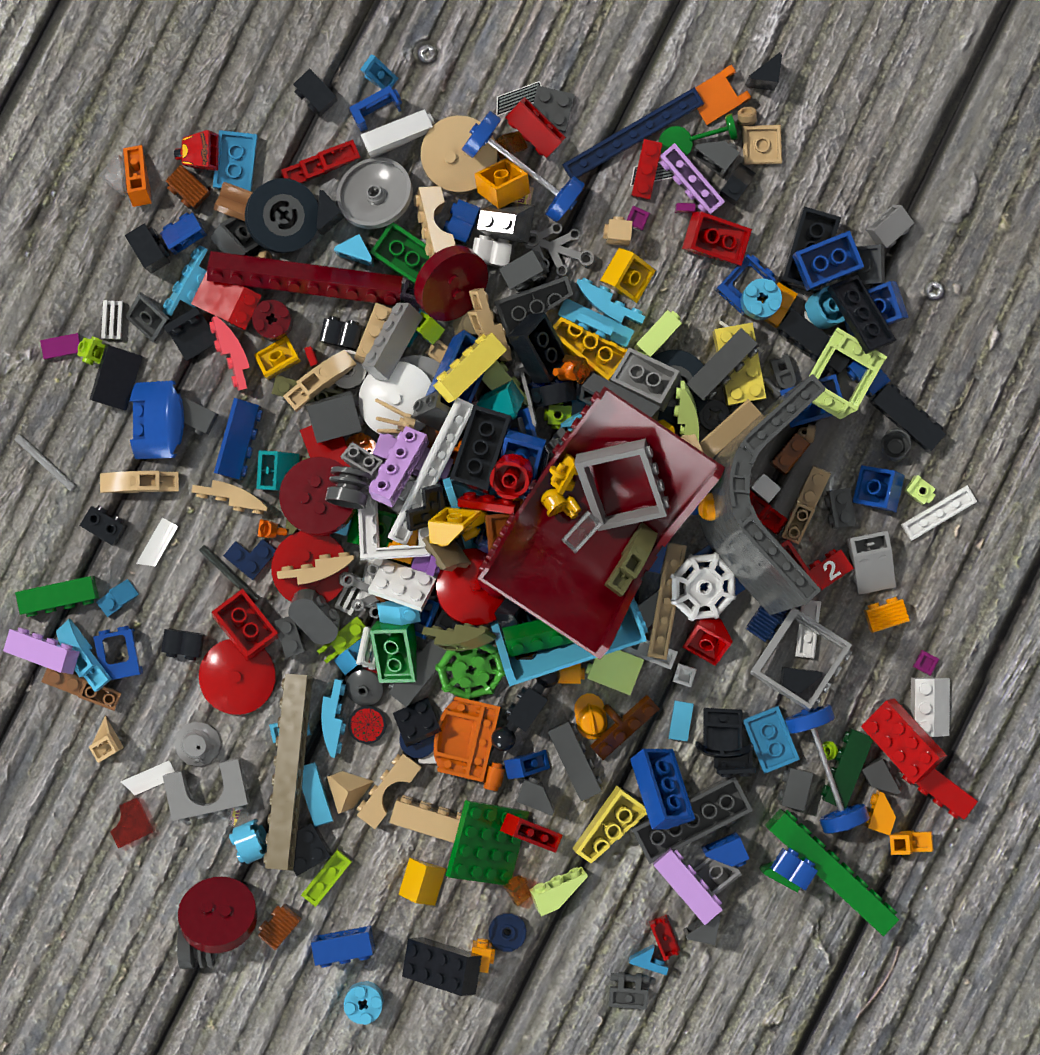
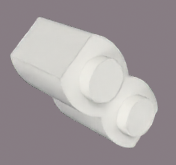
(493, 252)

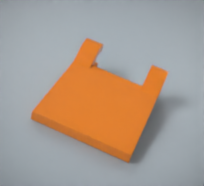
(719, 96)

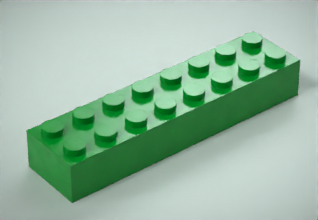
(837, 876)

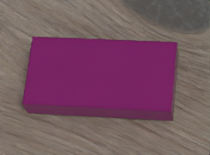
(60, 346)

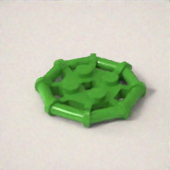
(474, 678)

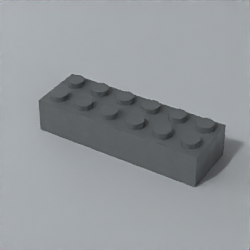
(712, 810)

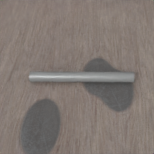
(44, 462)

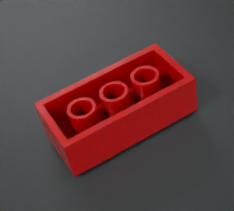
(903, 741)

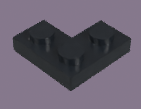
(432, 504)

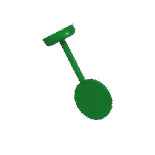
(683, 139)

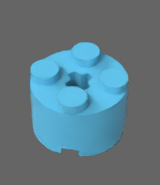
(766, 289)
(823, 310)
(249, 841)
(370, 1011)

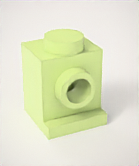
(913, 487)

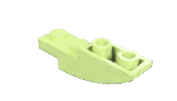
(686, 411)

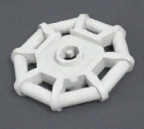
(694, 581)

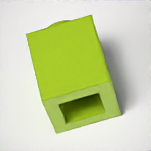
(429, 329)

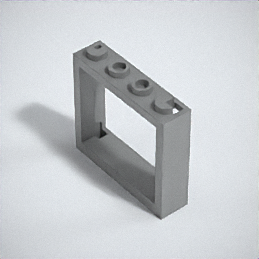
(616, 452)
(794, 615)

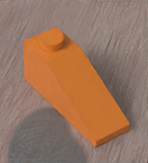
(137, 176)

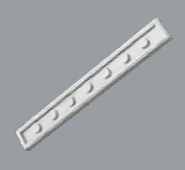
(433, 465)

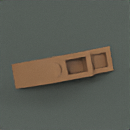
(76, 685)

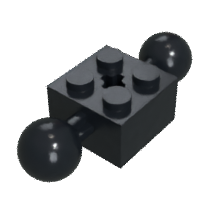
(523, 711)

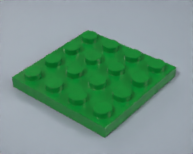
(480, 847)

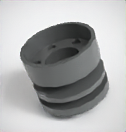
(347, 492)
(188, 955)

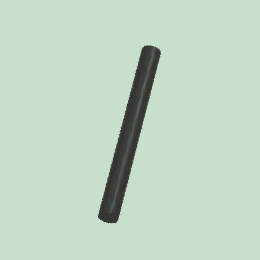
(227, 572)

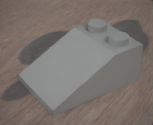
(647, 378)

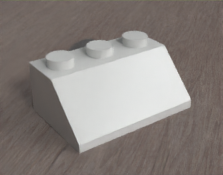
(931, 705)

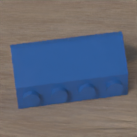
(455, 349)
(238, 439)
(662, 788)

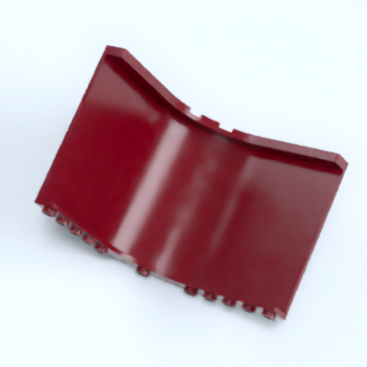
(569, 587)

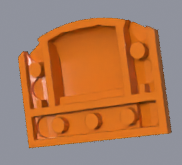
(465, 738)

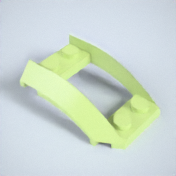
(850, 347)

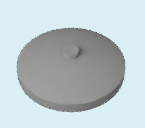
(374, 193)

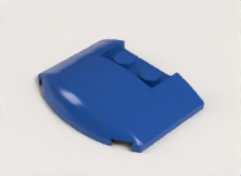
(156, 420)

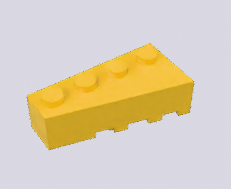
(599, 353)

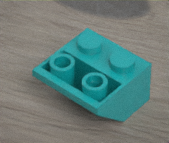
(503, 399)
(273, 468)

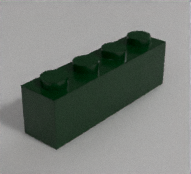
(848, 766)

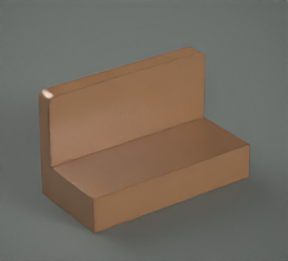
(232, 201)

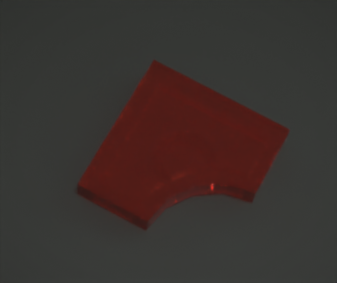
(132, 824)

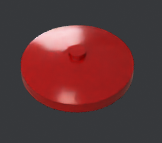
(462, 595)
(233, 682)

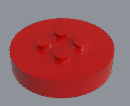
(301, 550)

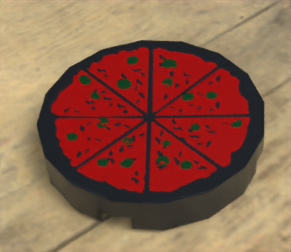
(367, 724)

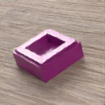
(685, 207)
(638, 217)
(926, 662)

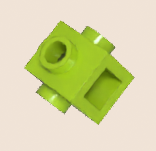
(91, 350)
(565, 412)

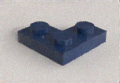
(250, 563)

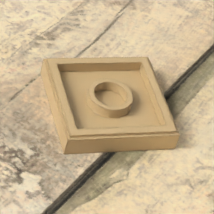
(762, 145)

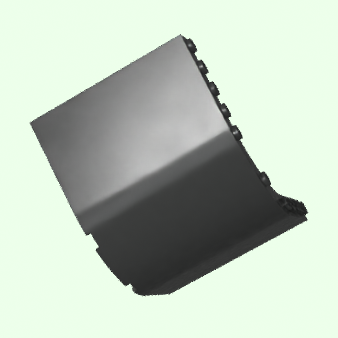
(737, 531)

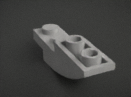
(367, 462)

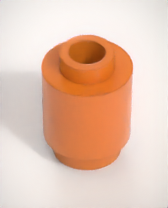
(494, 776)

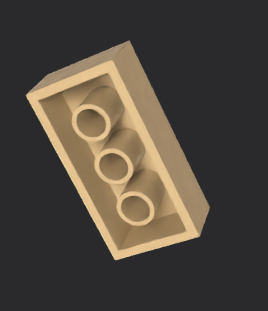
(425, 818)

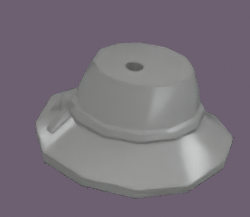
(196, 735)

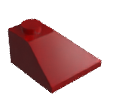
(708, 640)

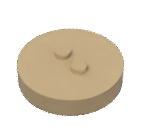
(446, 162)

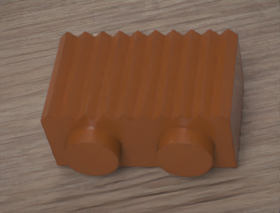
(187, 187)
(789, 453)
(279, 927)

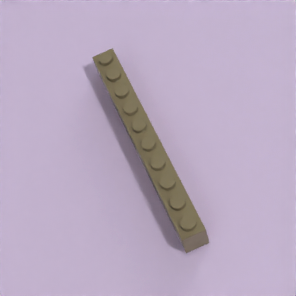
(288, 772)

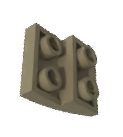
(447, 557)

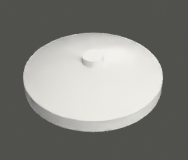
(401, 391)

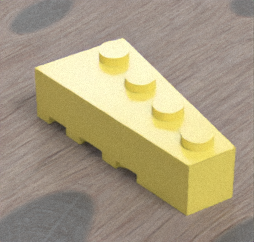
(469, 367)
(610, 823)

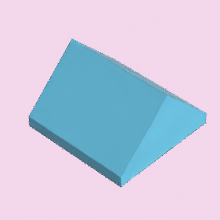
(354, 250)

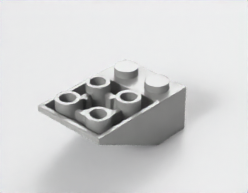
(872, 562)

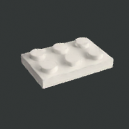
(402, 585)

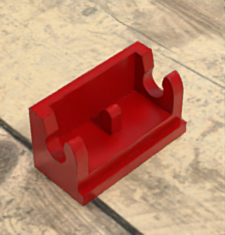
(664, 937)

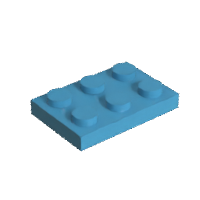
(235, 159)
(770, 739)

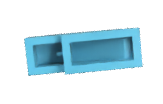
(316, 795)

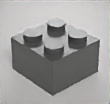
(525, 271)

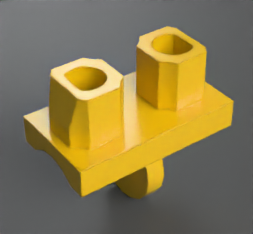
(563, 475)

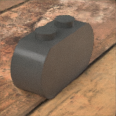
(314, 616)

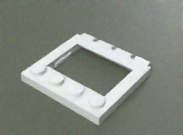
(369, 536)

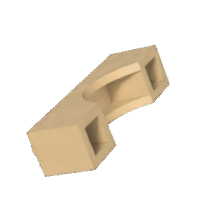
(429, 204)
(374, 810)

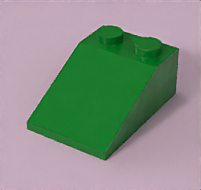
(394, 652)

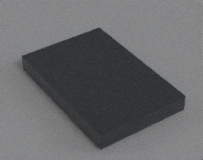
(116, 377)

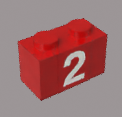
(830, 568)

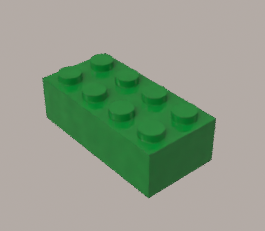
(400, 252)

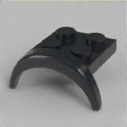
(722, 734)

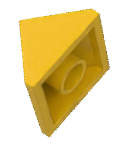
(277, 358)
(422, 882)

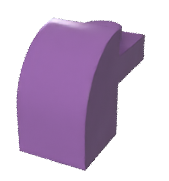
(426, 565)

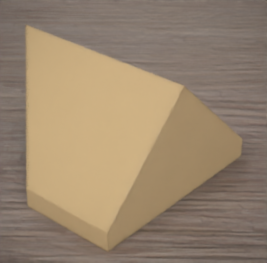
(105, 742)
(347, 789)

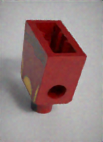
(199, 151)

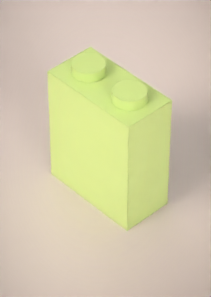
(658, 334)
(615, 670)

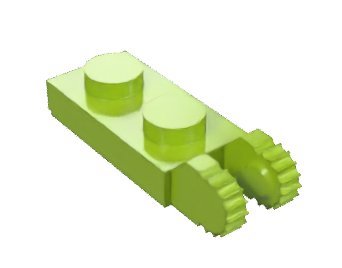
(345, 638)

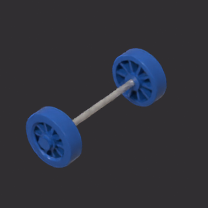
(564, 199)
(842, 818)

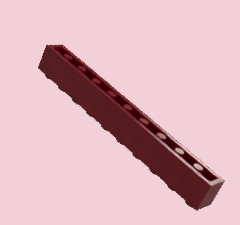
(304, 278)

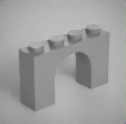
(183, 805)

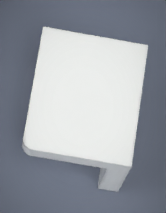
(765, 488)

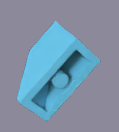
(397, 614)

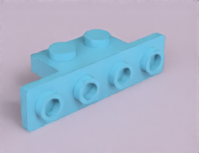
(189, 282)
(595, 322)

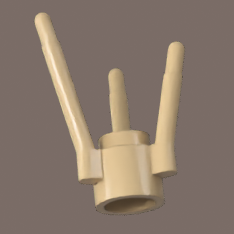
(401, 424)

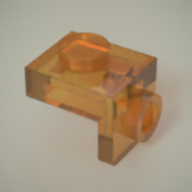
(512, 142)
(581, 369)
(518, 889)

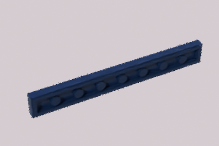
(633, 134)

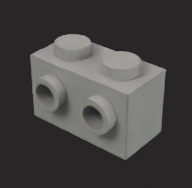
(890, 226)

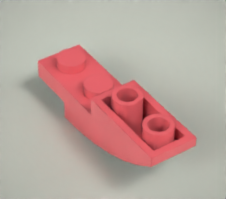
(229, 344)

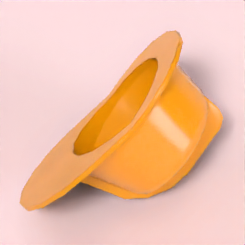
(707, 508)
(590, 716)

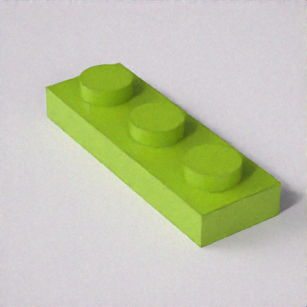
(326, 878)

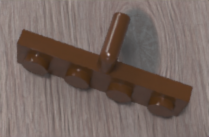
(623, 726)

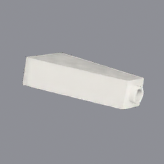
(397, 133)

